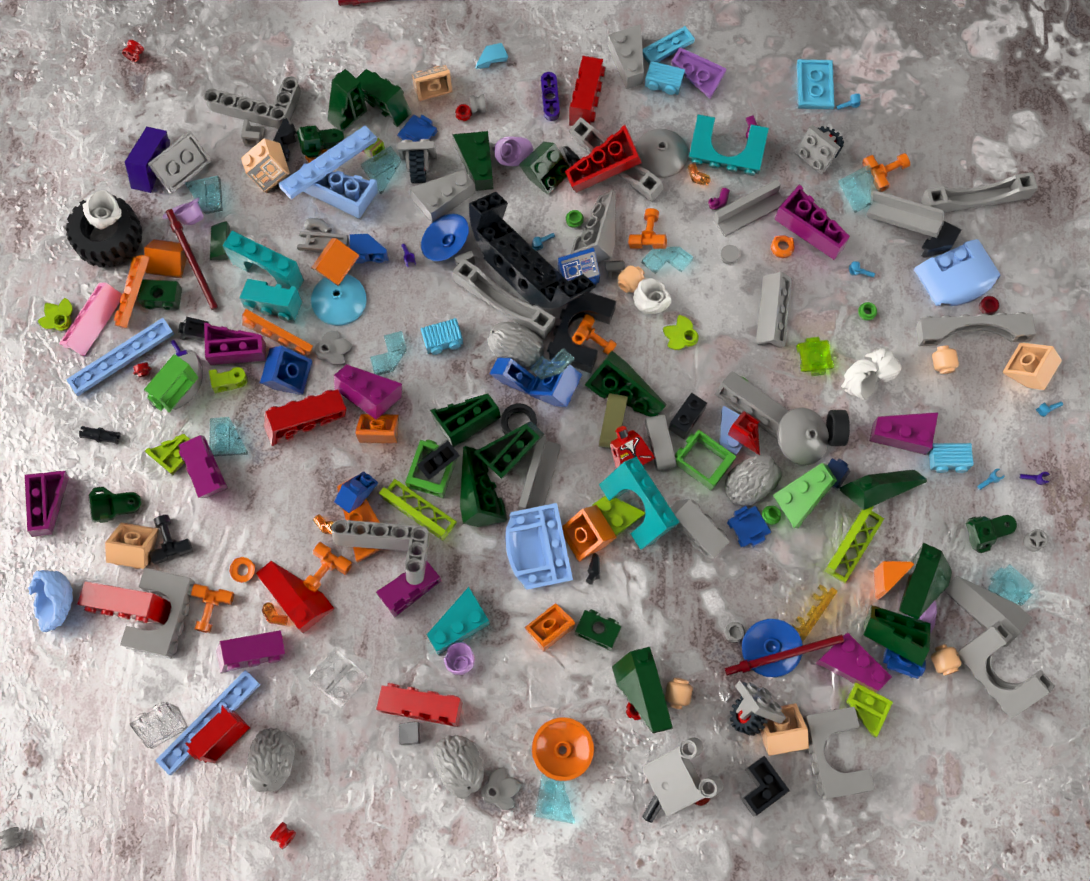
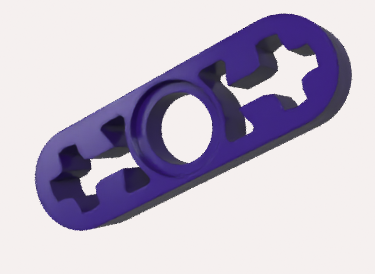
(546, 102)

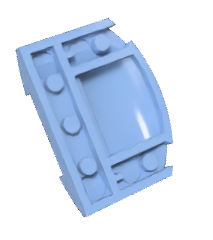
(958, 274)
(537, 547)

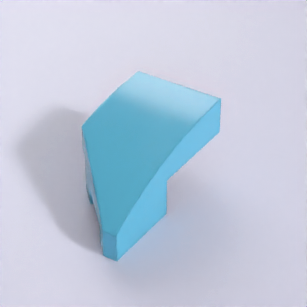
(492, 54)

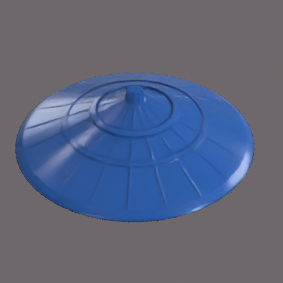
(444, 237)
(770, 638)

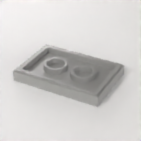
(180, 162)

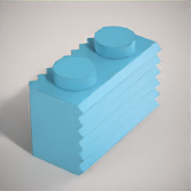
(664, 78)
(442, 336)
(951, 457)

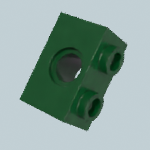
(152, 288)
(606, 638)

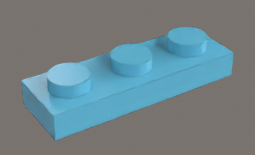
(668, 45)

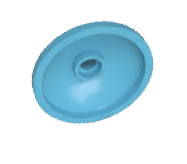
(342, 308)

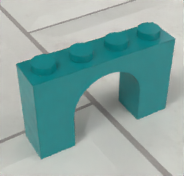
(704, 152)
(246, 252)
(658, 515)

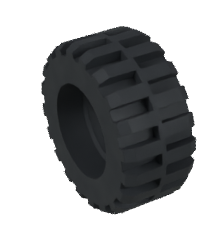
(111, 250)

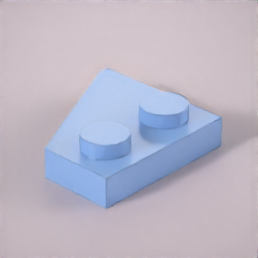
(727, 419)

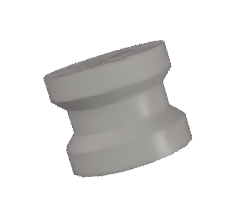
(478, 103)
(1039, 537)
(10, 838)

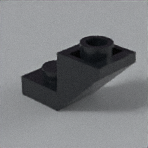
(285, 136)

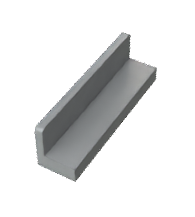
(749, 208)
(906, 214)
(774, 309)
(747, 398)
(539, 474)

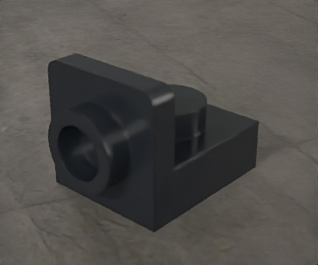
(192, 328)

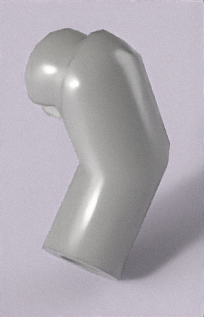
(318, 223)

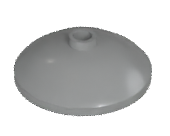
(662, 161)
(795, 437)

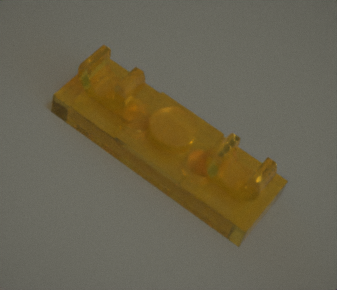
(815, 611)

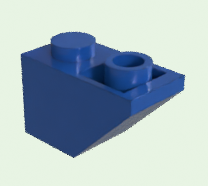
(367, 249)
(355, 491)

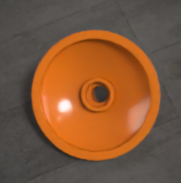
(567, 734)

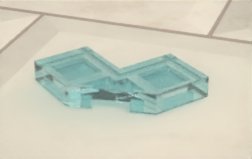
(674, 255)
(388, 361)
(544, 368)

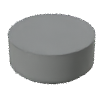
(729, 254)
(734, 632)

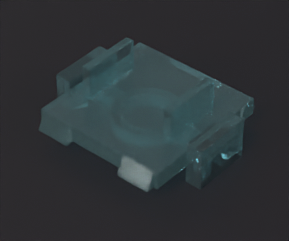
(1011, 585)

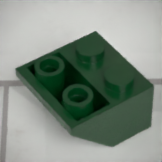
(545, 167)

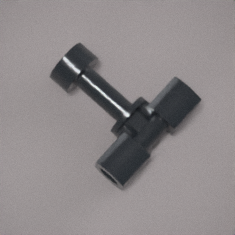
(169, 546)

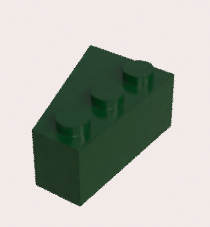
(385, 96)
(346, 101)
(476, 157)
(466, 418)
(509, 449)
(898, 633)

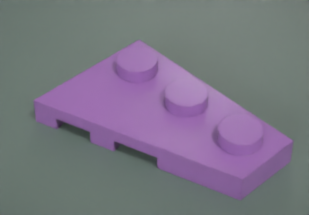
(699, 71)

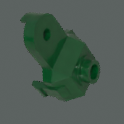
(313, 140)
(108, 505)
(986, 530)

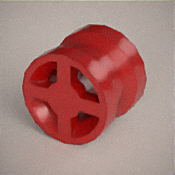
(133, 50)
(282, 835)

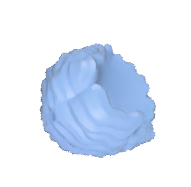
(51, 599)

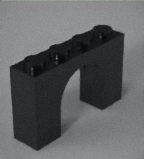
(591, 304)

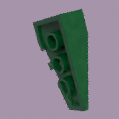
(619, 378)
(880, 487)
(478, 496)
(925, 581)

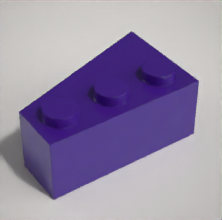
(149, 146)

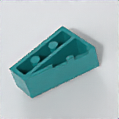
(271, 300)
(458, 623)

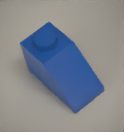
(512, 375)

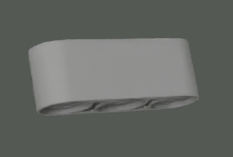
(660, 442)

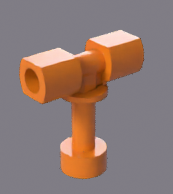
(880, 171)
(648, 236)
(585, 332)
(329, 562)
(211, 599)

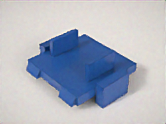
(417, 129)
(749, 526)
(902, 665)

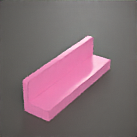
(91, 319)

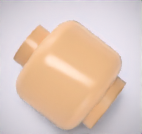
(630, 278)
(945, 360)
(946, 660)
(678, 693)

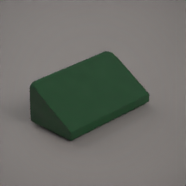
(219, 234)

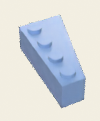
(344, 192)

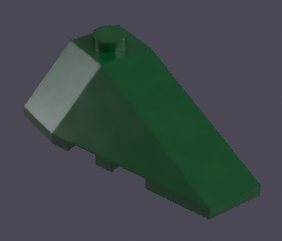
(640, 682)

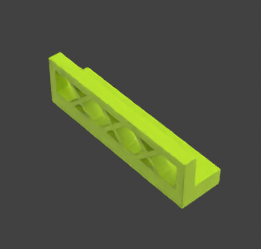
(413, 513)
(847, 541)

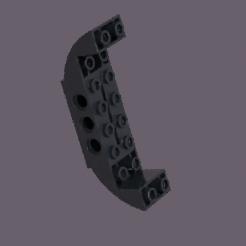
(517, 260)

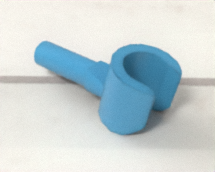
(855, 102)
(537, 241)
(855, 269)
(1044, 409)
(992, 478)

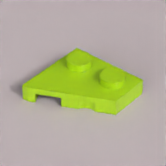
(168, 454)
(619, 513)
(869, 707)

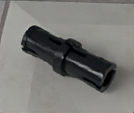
(99, 435)

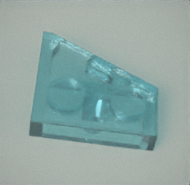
(382, 167)
(857, 188)
(209, 193)
(225, 438)
(553, 801)

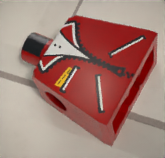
(629, 446)

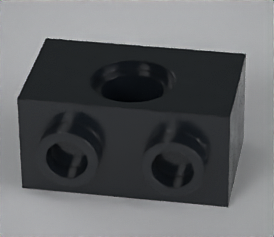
(687, 416)
(437, 459)

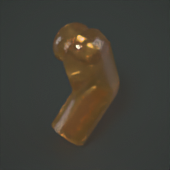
(698, 177)
(324, 526)
(271, 615)

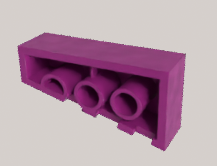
(811, 223)

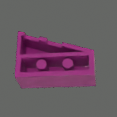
(232, 346)
(367, 390)
(905, 432)
(202, 467)
(43, 501)
(400, 594)
(250, 651)
(854, 664)

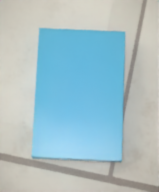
(815, 84)

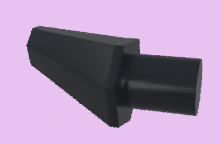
(570, 155)
(594, 569)

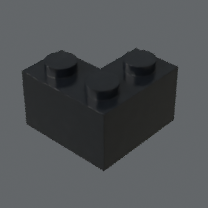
(769, 786)

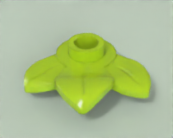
(55, 314)
(679, 332)

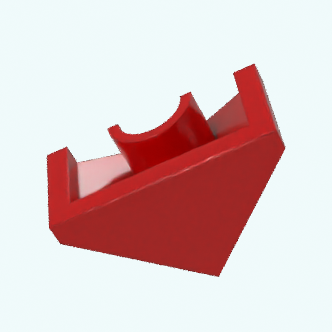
(746, 431)

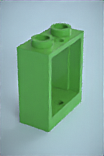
(170, 384)
(713, 446)
(426, 486)

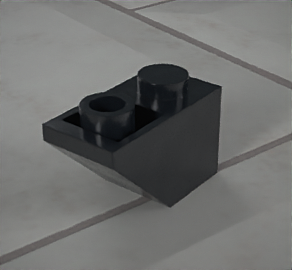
(943, 242)

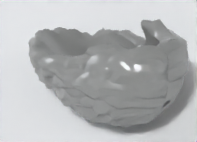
(515, 342)
(752, 480)
(270, 760)
(458, 765)

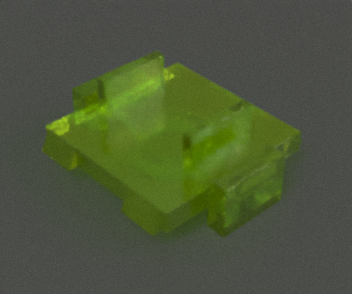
(815, 356)

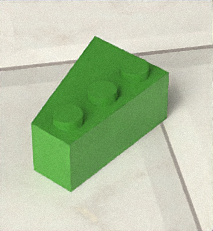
(804, 493)

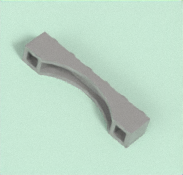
(637, 177)
(1008, 190)
(480, 285)
(1013, 327)

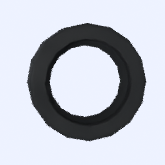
(514, 408)
(838, 427)

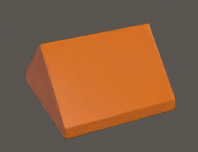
(165, 258)
(335, 261)
(377, 431)
(888, 574)
(550, 627)

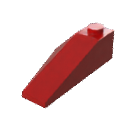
(297, 600)

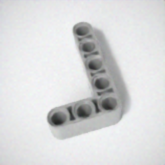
(255, 107)
(390, 537)

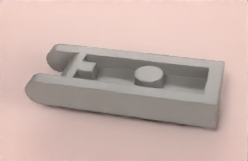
(318, 241)

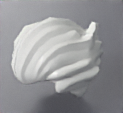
(101, 209)
(651, 296)
(885, 362)
(860, 379)

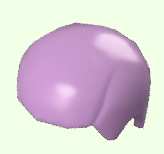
(459, 658)

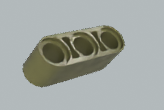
(612, 419)

